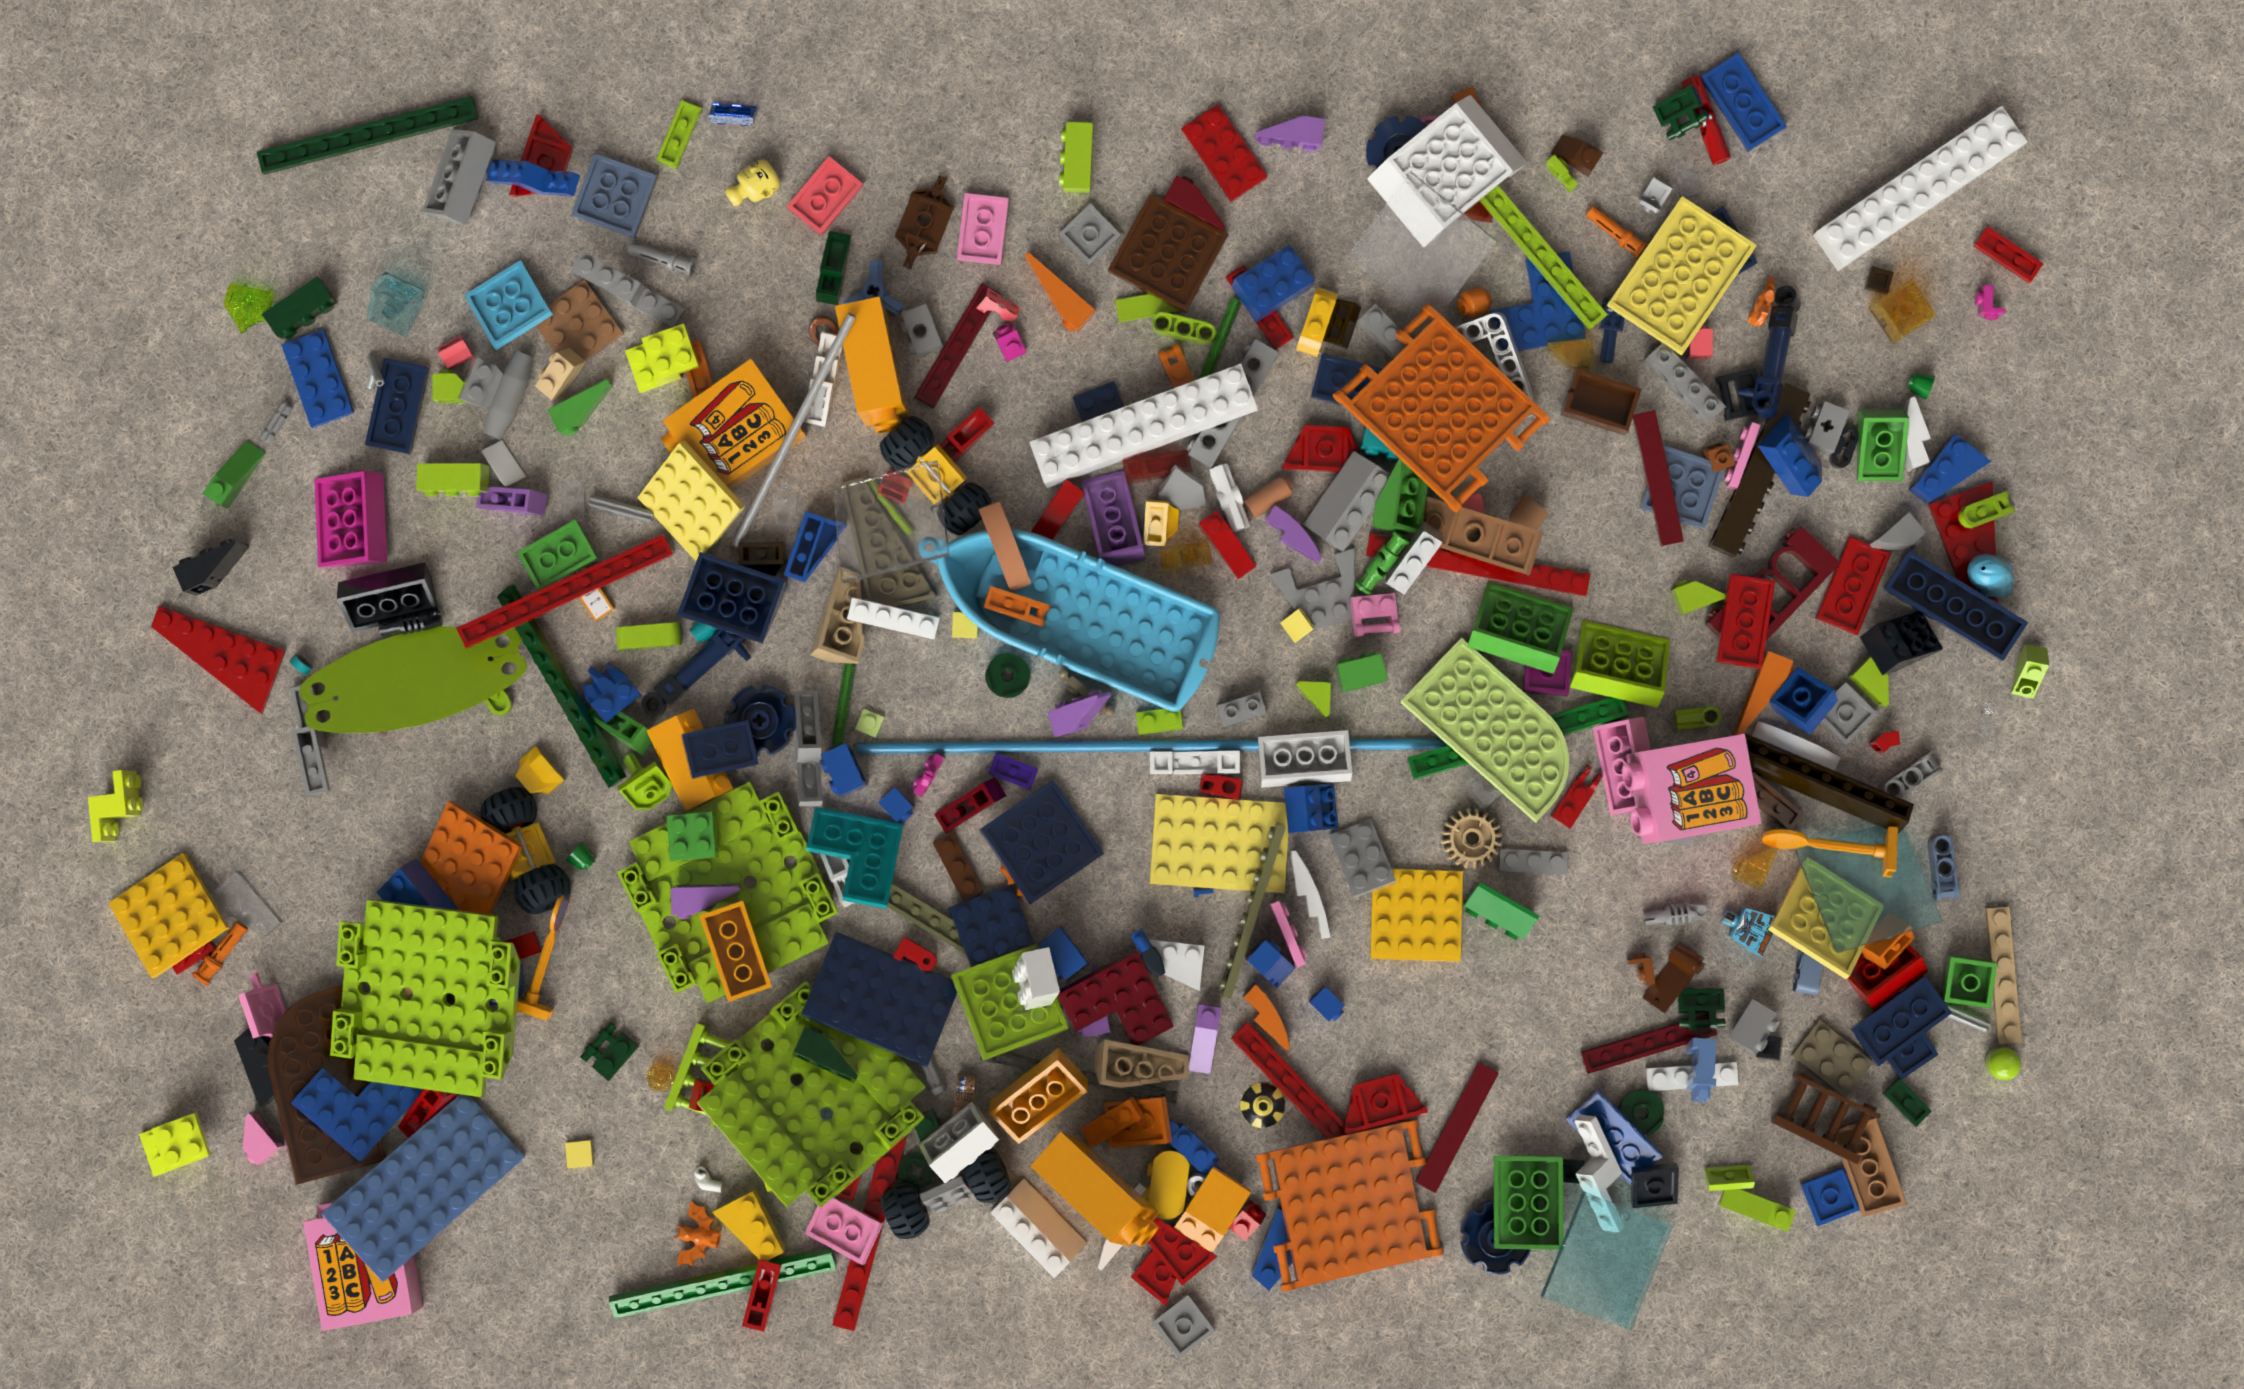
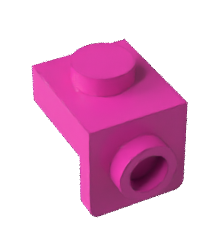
(1984, 300)
(1009, 342)

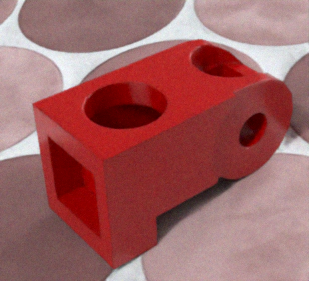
(1221, 786)
(923, 957)

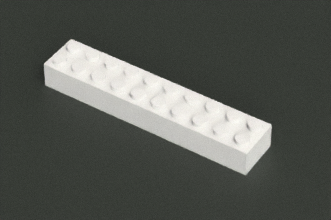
(1920, 188)
(1143, 426)

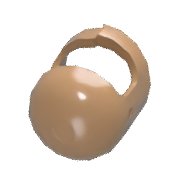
(1528, 513)

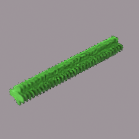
(1220, 337)
(843, 704)

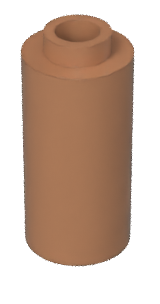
(1268, 496)

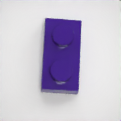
(1013, 771)

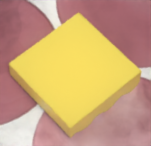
(1297, 625)
(963, 627)
(579, 1154)

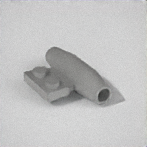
(497, 390)

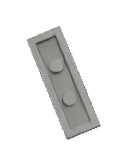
(1533, 861)

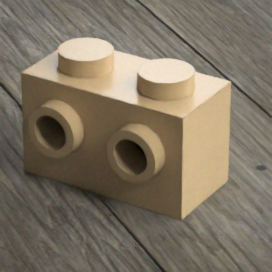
(560, 373)

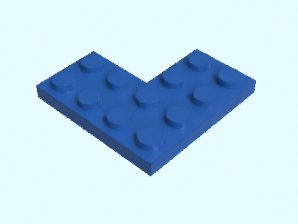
(1543, 320)
(353, 1120)

